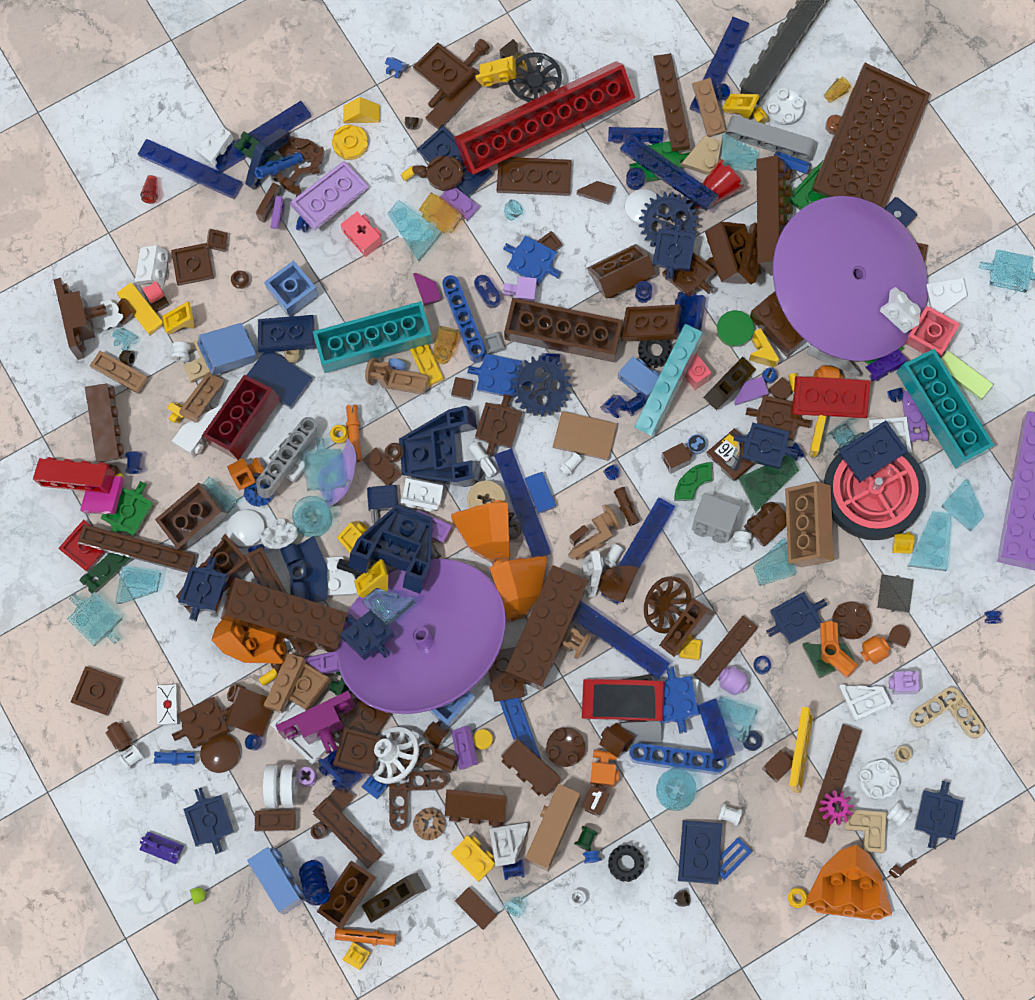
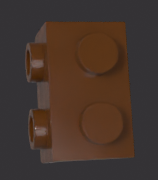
(767, 523)

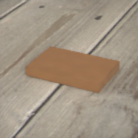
(584, 435)

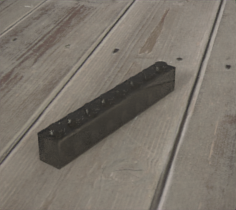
(781, 47)

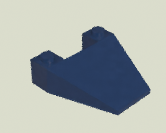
(435, 449)
(400, 540)

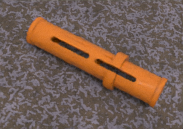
(353, 429)
(387, 938)

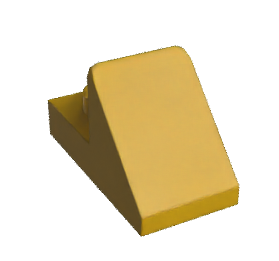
(741, 104)
(178, 318)
(765, 354)
(374, 578)

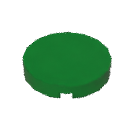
(735, 328)

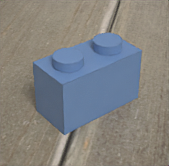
(638, 377)

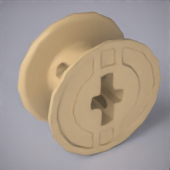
(482, 491)

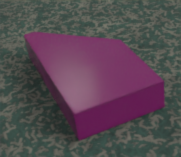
(427, 289)

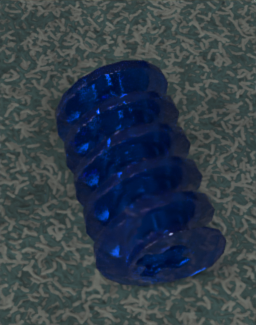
(314, 883)

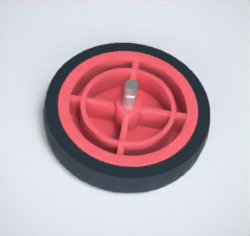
(880, 504)

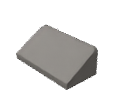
(644, 731)

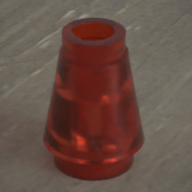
(149, 192)

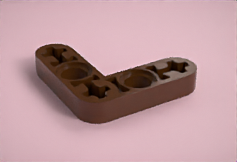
(402, 791)

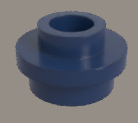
(752, 734)

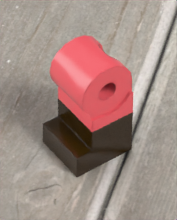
(156, 297)

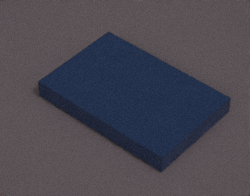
(286, 333)
(281, 376)
(872, 451)
(700, 852)

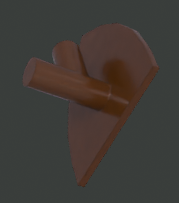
(617, 581)

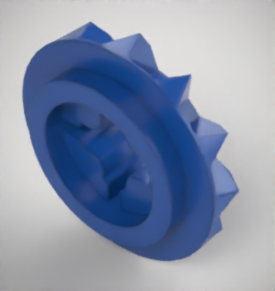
(251, 498)

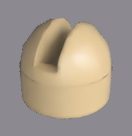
(292, 355)
(905, 753)

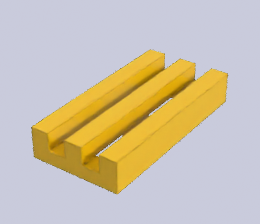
(817, 436)

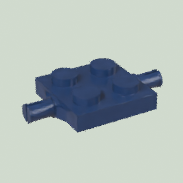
(674, 250)
(765, 445)
(203, 589)
(796, 618)
(367, 635)
(938, 815)
(208, 820)

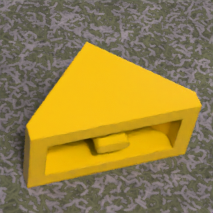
(361, 111)

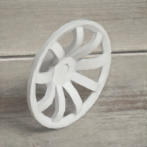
(388, 752)

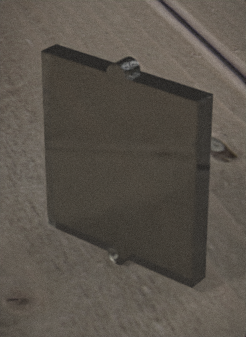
(895, 593)

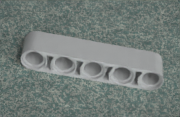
(770, 138)
(286, 465)

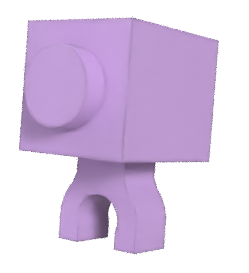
(524, 289)
(904, 682)

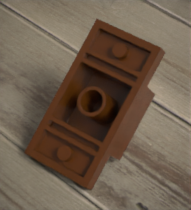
(76, 317)

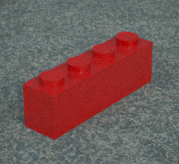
(74, 475)

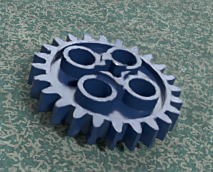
(674, 206)
(554, 398)

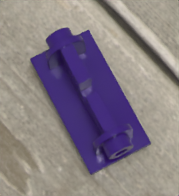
(887, 363)
(161, 847)

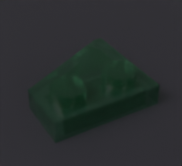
(822, 668)

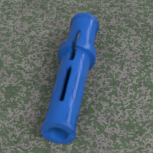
(273, 167)

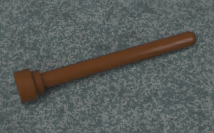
(481, 47)

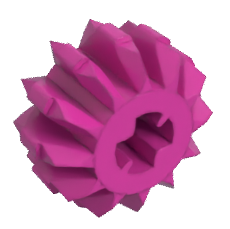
(830, 810)

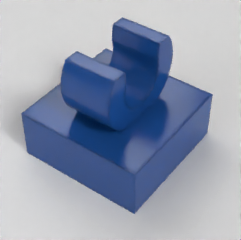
(395, 64)
(374, 787)

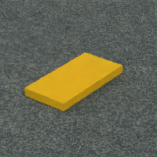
(801, 750)

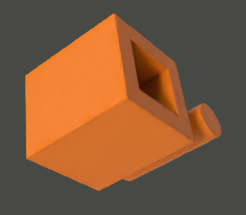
(242, 473)
(604, 773)

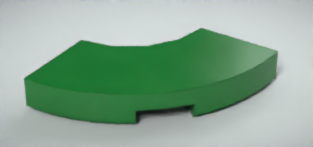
(692, 481)

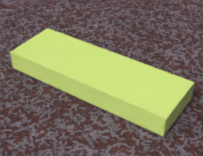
(966, 376)

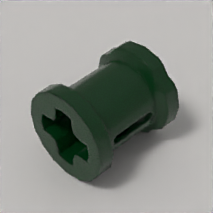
(586, 838)

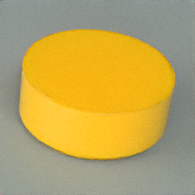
(482, 739)

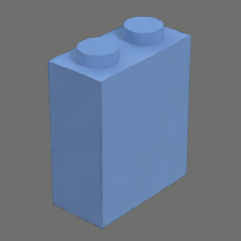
(226, 348)

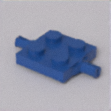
(532, 260)
(496, 375)
(679, 700)

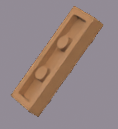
(708, 107)
(119, 372)
(201, 397)
(285, 683)

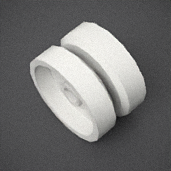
(280, 786)

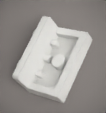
(151, 265)
(901, 311)
(422, 494)

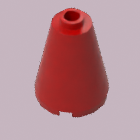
(722, 181)

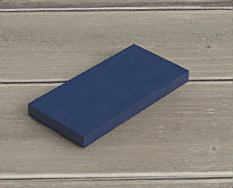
(442, 144)

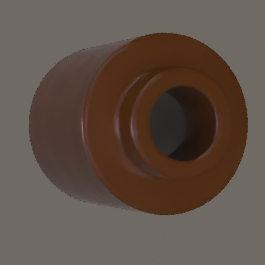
(119, 736)

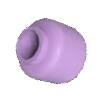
(733, 680)

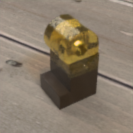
(511, 49)

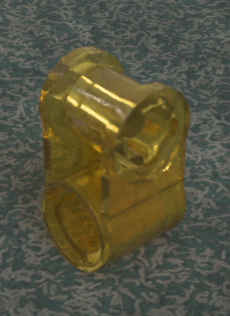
(445, 341)

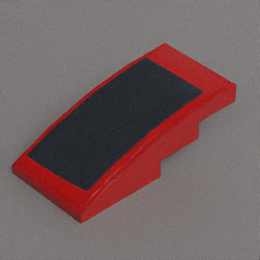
(623, 700)

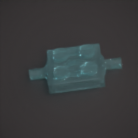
(1010, 270)
(323, 469)
(94, 619)

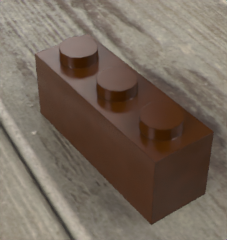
(530, 767)

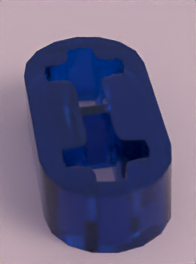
(484, 293)

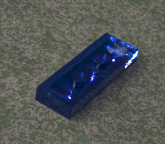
(621, 134)
(716, 730)

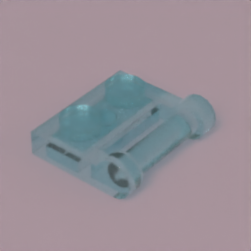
(739, 715)

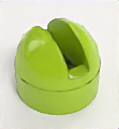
(197, 894)

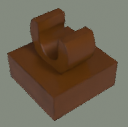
(435, 734)

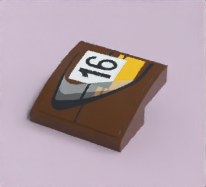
(729, 456)

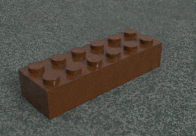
(772, 206)
(563, 329)
(283, 615)
(546, 627)

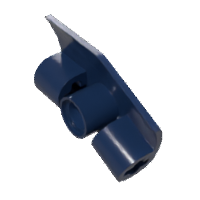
(313, 582)

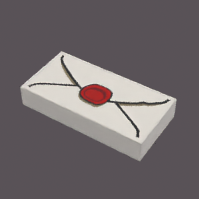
(167, 705)

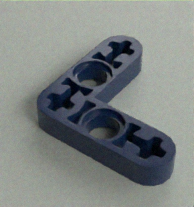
(262, 151)

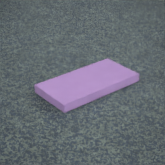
(329, 195)

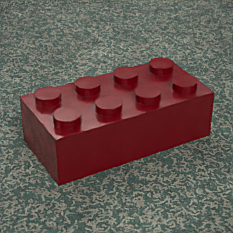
(241, 417)

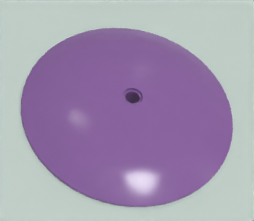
(817, 280)
(438, 643)

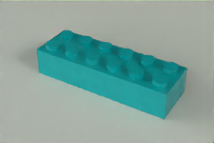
(372, 337)
(945, 408)

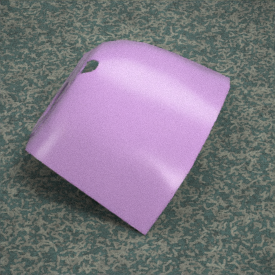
(349, 463)

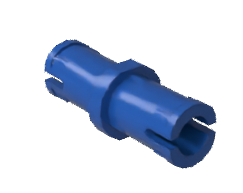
(174, 757)

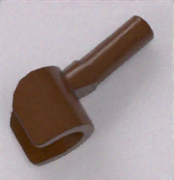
(896, 871)

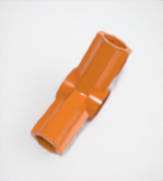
(839, 660)

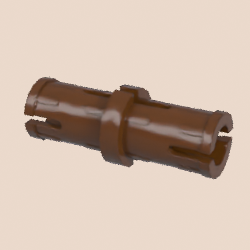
(626, 506)

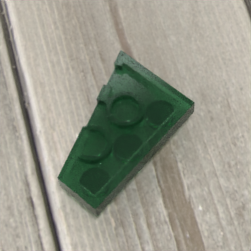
(767, 481)

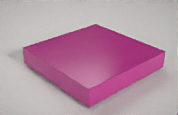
(101, 502)

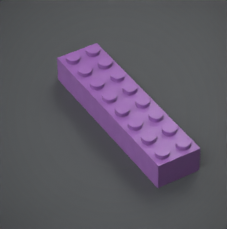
(1018, 531)

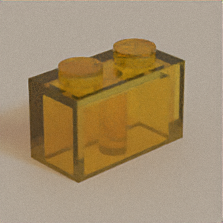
(441, 213)

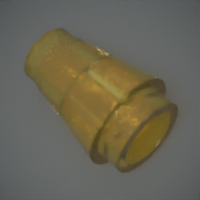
(837, 89)

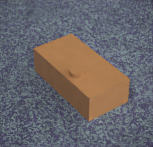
(809, 524)
(552, 827)

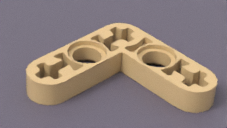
(952, 707)

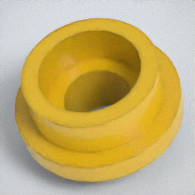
(339, 428)
(792, 893)

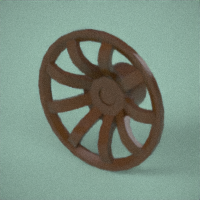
(663, 602)

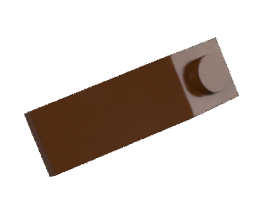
(687, 627)

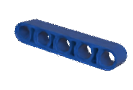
(460, 311)
(667, 761)

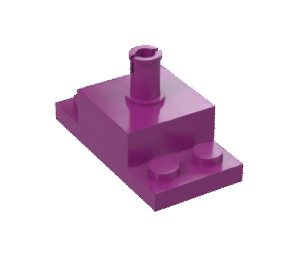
(319, 722)

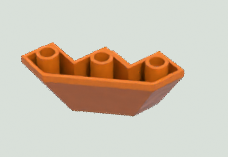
(485, 530)
(519, 584)
(248, 644)
(850, 887)

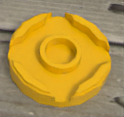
(350, 142)

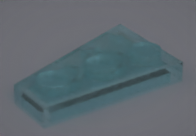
(414, 229)
(933, 544)

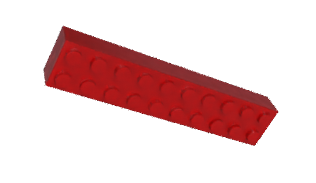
(544, 117)

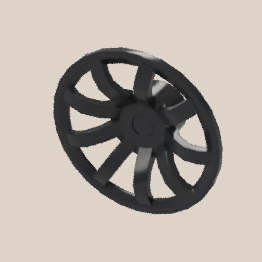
(535, 79)

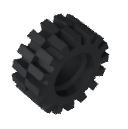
(652, 360)
(629, 875)

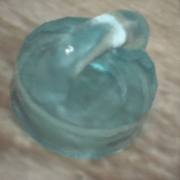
(512, 209)
(514, 907)

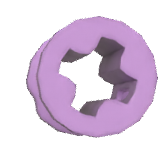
(300, 777)

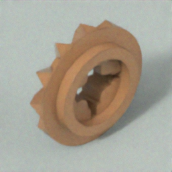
(430, 833)

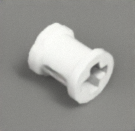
(131, 756)
(729, 814)

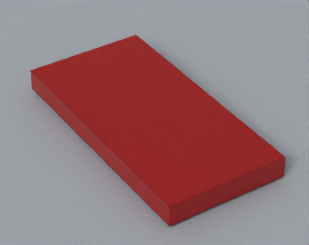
(831, 397)

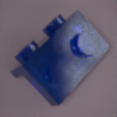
(691, 310)
(342, 778)

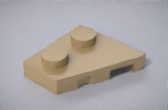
(703, 156)

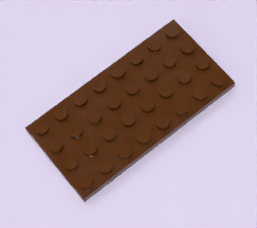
(871, 137)

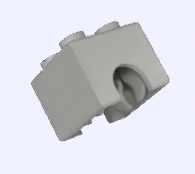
(715, 518)

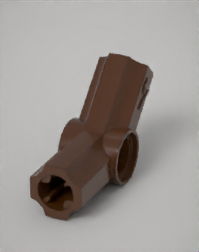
(438, 758)

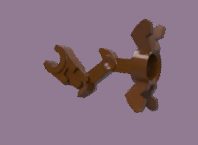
(288, 184)

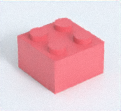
(933, 332)

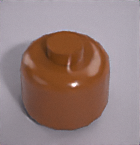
(831, 123)

